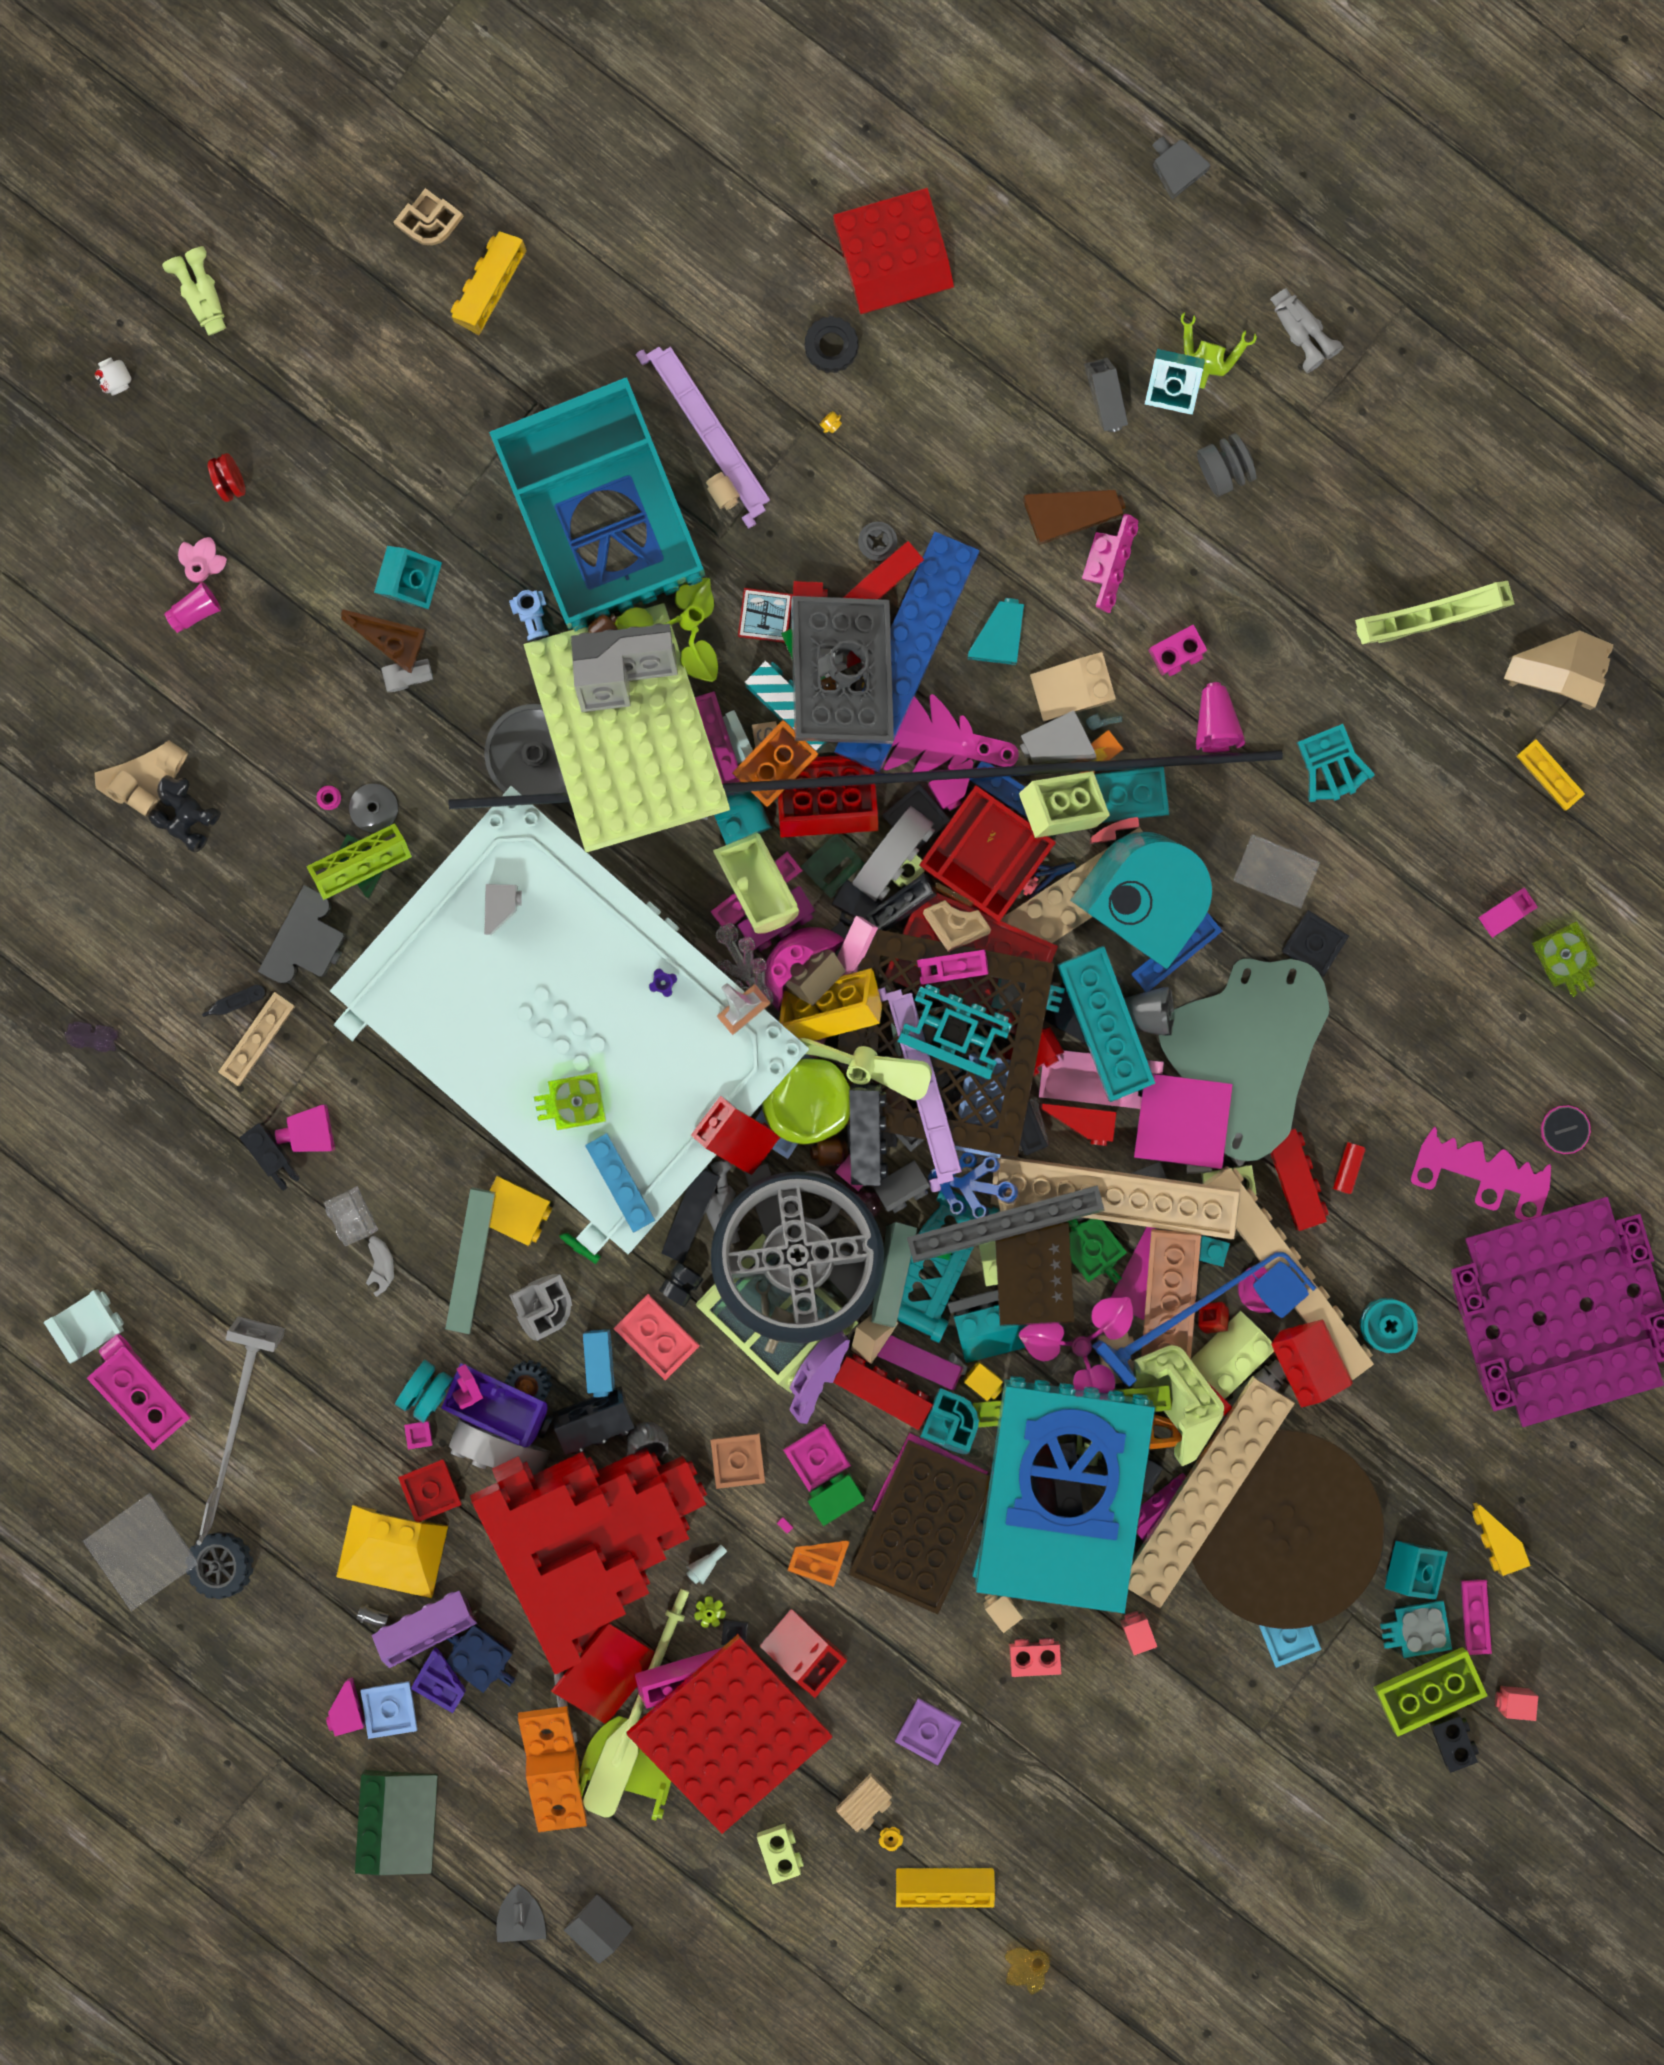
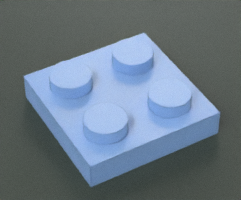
(389, 1709)

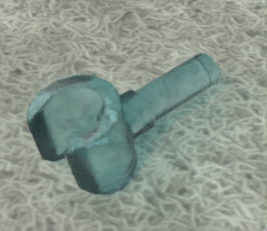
(1094, 722)

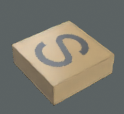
(762, 730)

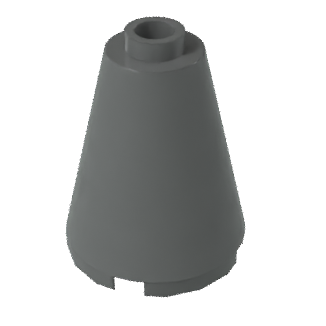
(1152, 1011)

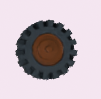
(530, 1379)

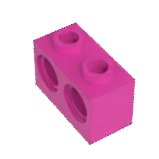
(1175, 646)

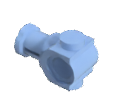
(531, 614)

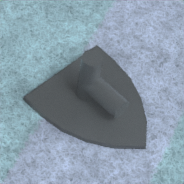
(520, 1917)

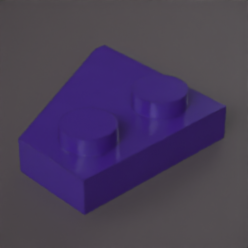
(439, 1682)

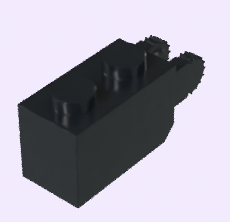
(268, 1154)

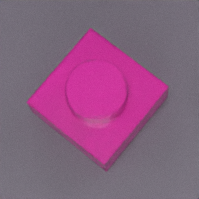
(418, 1435)

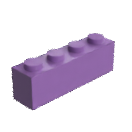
(424, 1629)

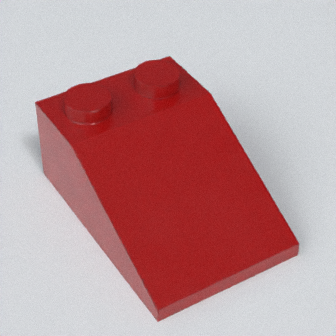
(1089, 1123)

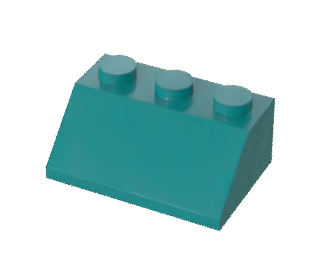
(983, 1336)

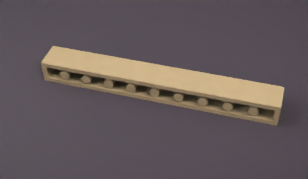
(1266, 1240)

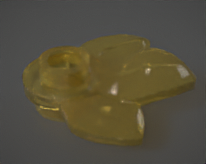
(1024, 1971)

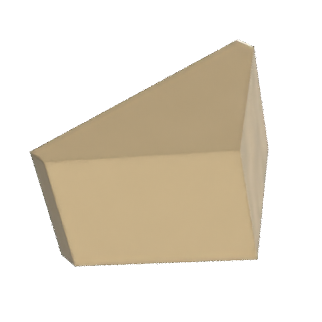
(870, 1339)

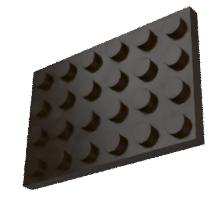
(922, 1527)

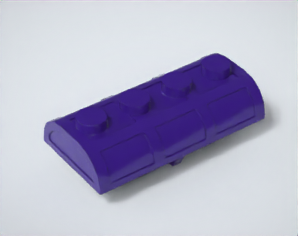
(501, 1411)

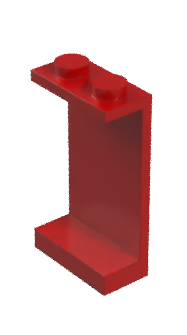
(735, 1136)

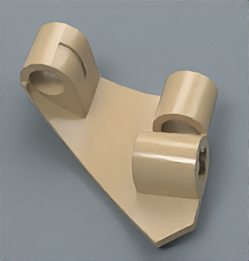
(138, 779)

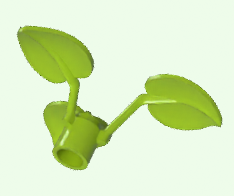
(697, 604)

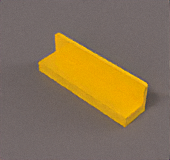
(945, 1887)

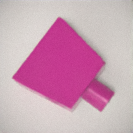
(308, 1131)

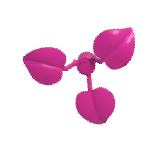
(1110, 1315)

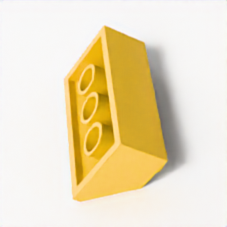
(489, 282)
(846, 1006)

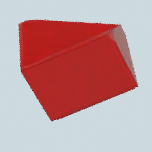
(1213, 1318)

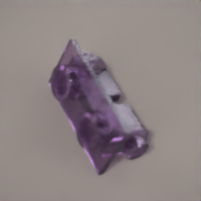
(80, 1035)

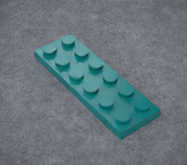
(1106, 1024)

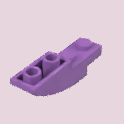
(817, 1368)

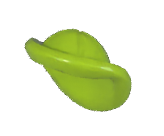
(809, 1103)

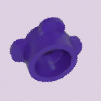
(665, 989)

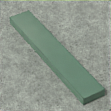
(470, 1260)

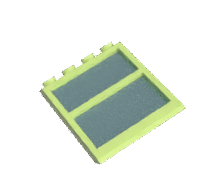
(787, 1357)

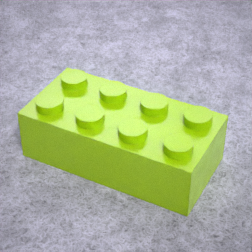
(1430, 1691)

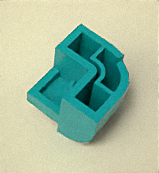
(744, 817)
(951, 1422)

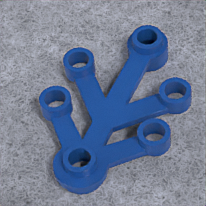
(969, 1184)

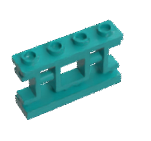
(948, 1048)

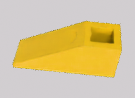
(1506, 1549)

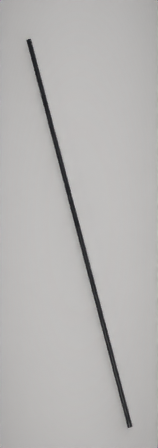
(913, 776)

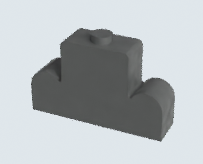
(304, 940)

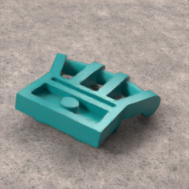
(1327, 748)

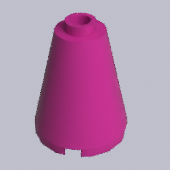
(1217, 721)

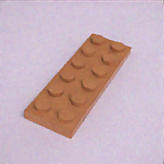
(1171, 1287)

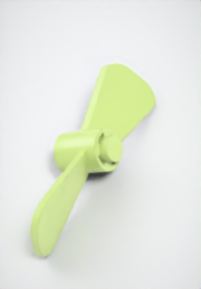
(901, 1075)

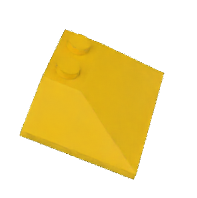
(392, 1552)

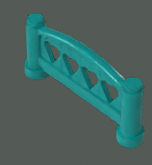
(927, 1314)

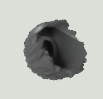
(650, 1436)

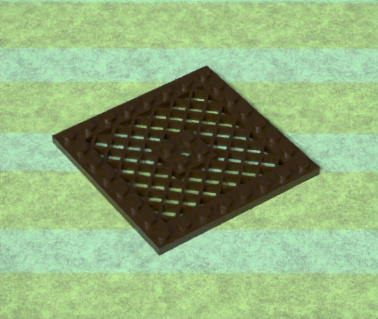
(1038, 978)

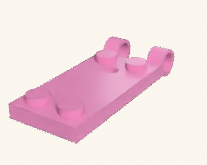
(1078, 1080)

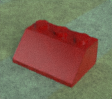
(1311, 1362)

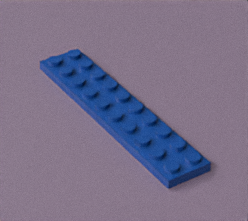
(918, 632)

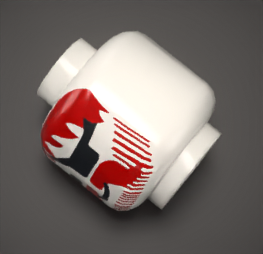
(113, 376)

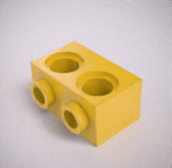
(983, 1381)

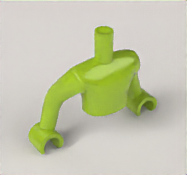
(1212, 353)

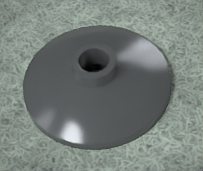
(386, 807)

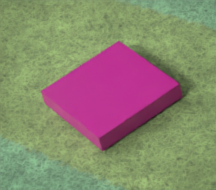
(817, 1457)

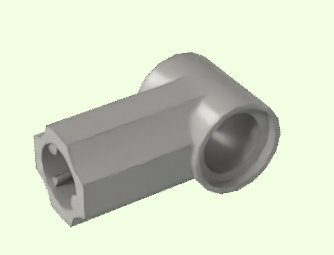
(398, 679)

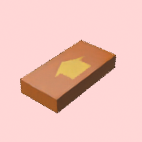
(1105, 747)

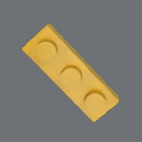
(1550, 775)

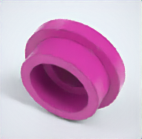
(321, 797)

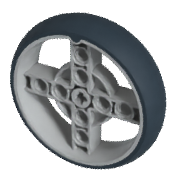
(866, 1248)

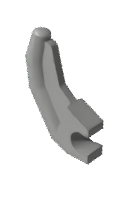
(383, 1265)

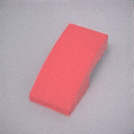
(1108, 833)

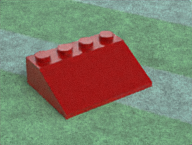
(829, 808)

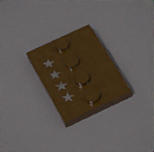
(1035, 1277)

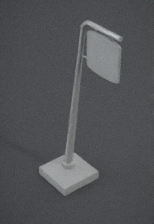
(255, 1337)

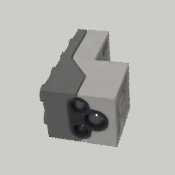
(612, 658)

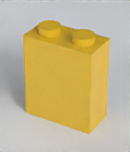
(518, 1211)

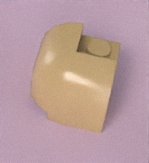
(428, 219)

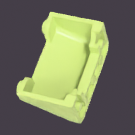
(1193, 1401)

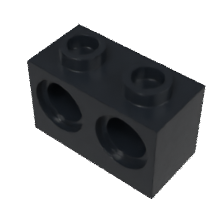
(1449, 1744)

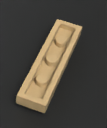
(256, 1039)

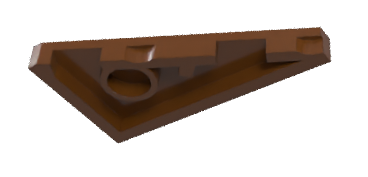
(394, 639)

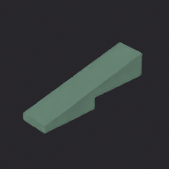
(896, 1265)

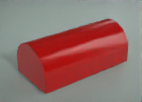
(1349, 1168)

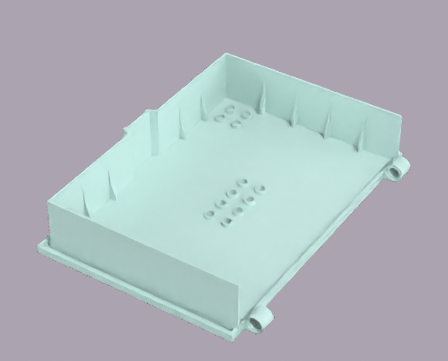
(563, 999)

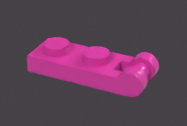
(954, 966)

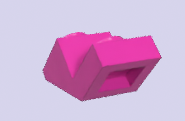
(1508, 912)

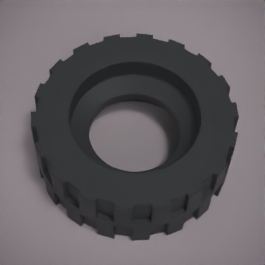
(836, 326)

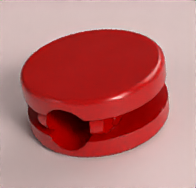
(226, 477)

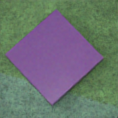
(928, 1731)

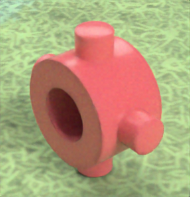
(1030, 886)

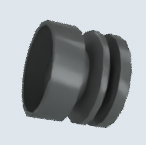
(1232, 462)

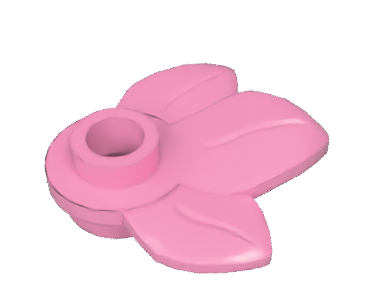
(202, 556)

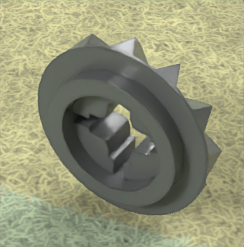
(874, 530)

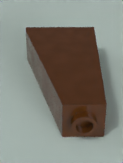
(1070, 512)

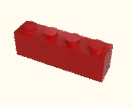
(1297, 1182)
(883, 1392)

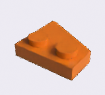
(819, 1561)

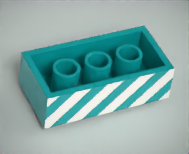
(776, 695)

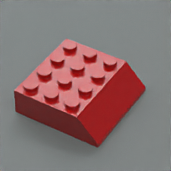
(893, 251)
(983, 873)

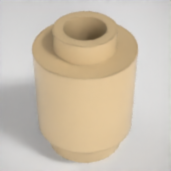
(723, 491)

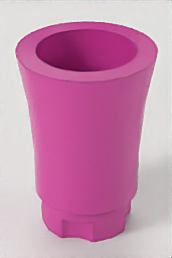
(192, 608)

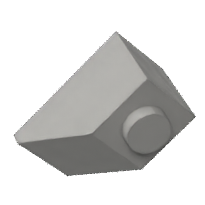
(500, 905)

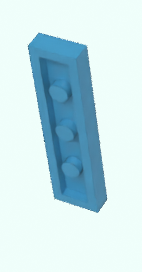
(620, 1182)

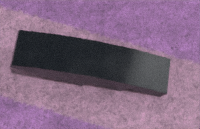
(690, 1216)

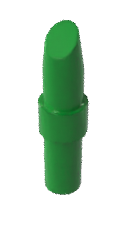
(579, 1248)

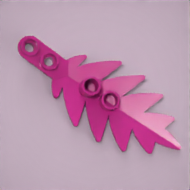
(943, 740)

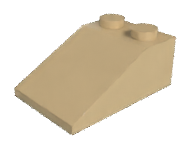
(1073, 686)

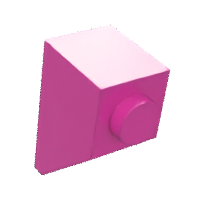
(950, 792)
(346, 1711)

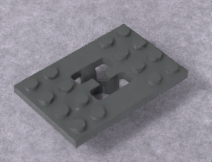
(843, 627)

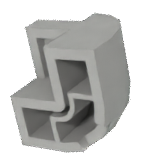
(542, 1306)

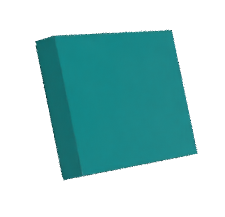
(1134, 793)

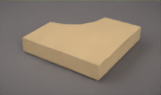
(955, 926)

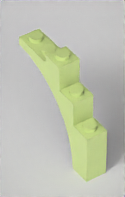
(1434, 614)

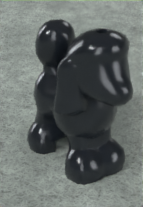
(187, 810)

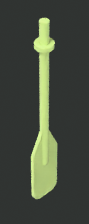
(619, 1750)

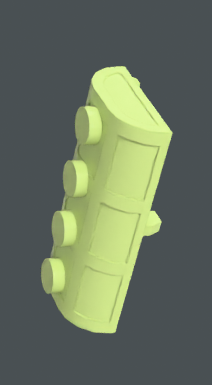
(757, 883)

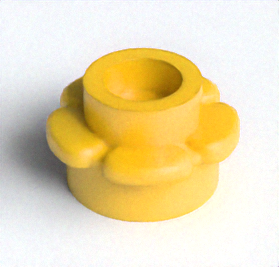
(831, 422)
(895, 1843)

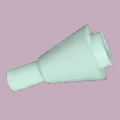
(702, 1568)

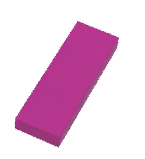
(1476, 1616)

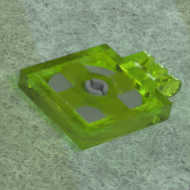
(1567, 957)
(573, 1101)

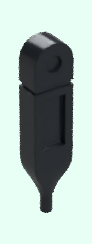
(237, 1001)

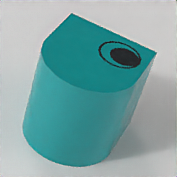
(1148, 893)

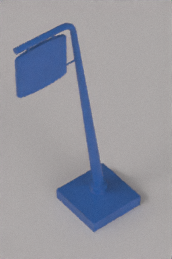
(1277, 1288)

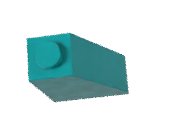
(1000, 635)

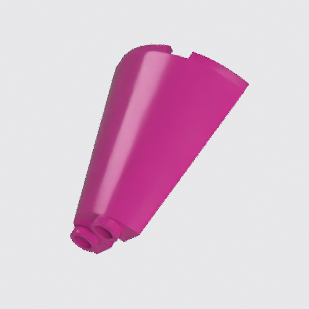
(794, 949)

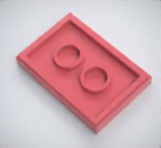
(656, 1336)

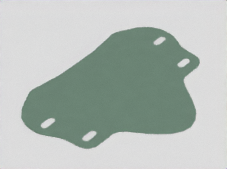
(1258, 1042)

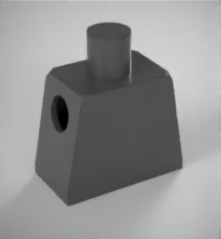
(1178, 165)

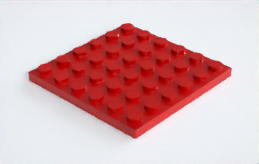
(729, 1734)

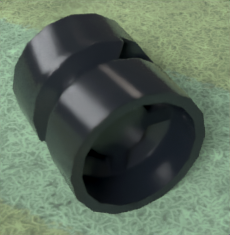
(681, 1284)

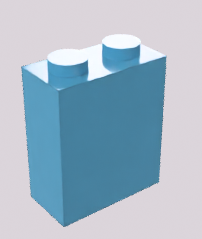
(598, 1362)

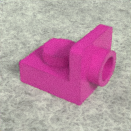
(469, 1390)

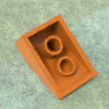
(775, 759)

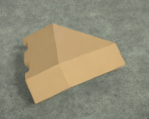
(1564, 666)

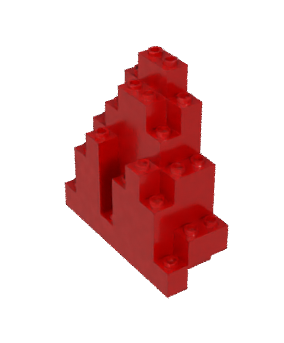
(583, 1538)

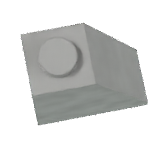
(1058, 742)

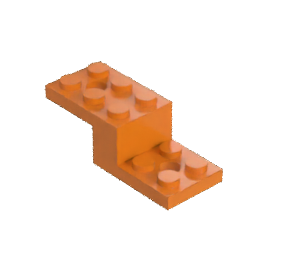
(552, 1769)

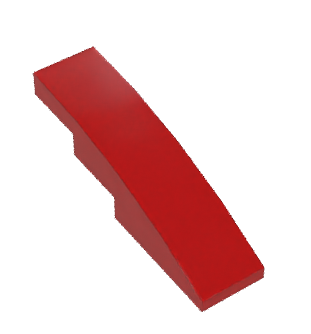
(887, 574)

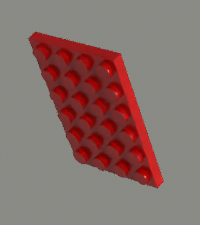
(1002, 939)

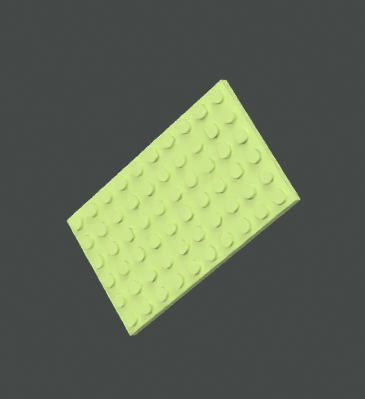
(632, 764)

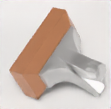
(741, 1007)

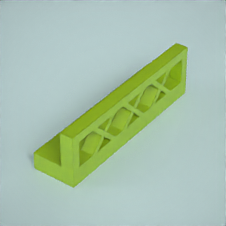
(361, 863)

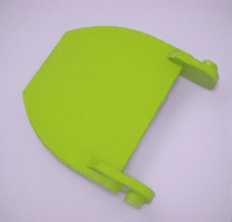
(645, 1777)

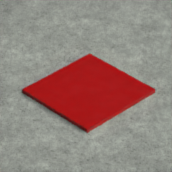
(605, 1674)

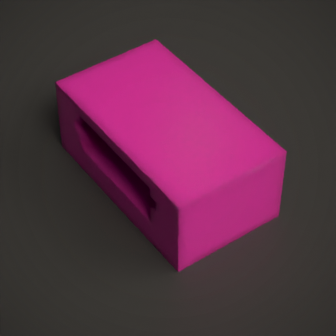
(785, 1525)

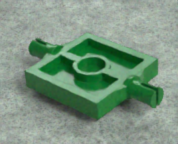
(1094, 1249)

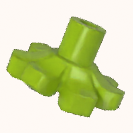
(709, 1606)

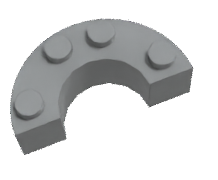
(892, 853)
(492, 1450)

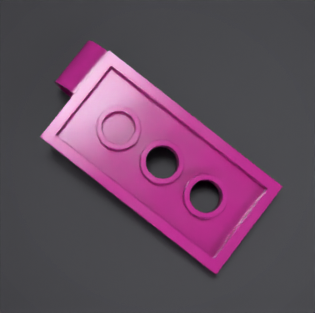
(125, 1374)

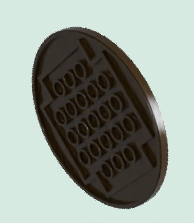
(1295, 1536)

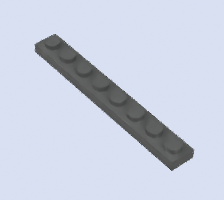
(1005, 1224)

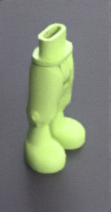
(202, 295)

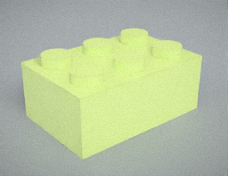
(1064, 804)

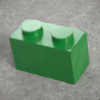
(836, 1498)

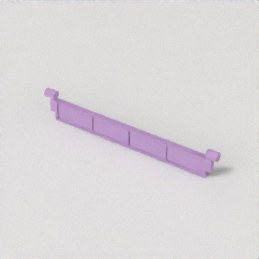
(709, 430)
(931, 1105)

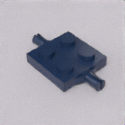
(479, 1658)

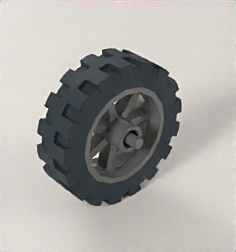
(241, 1560)

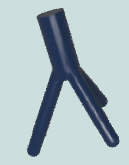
(1052, 871)

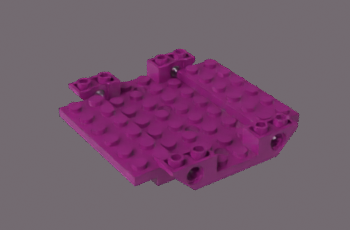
(1575, 1354)

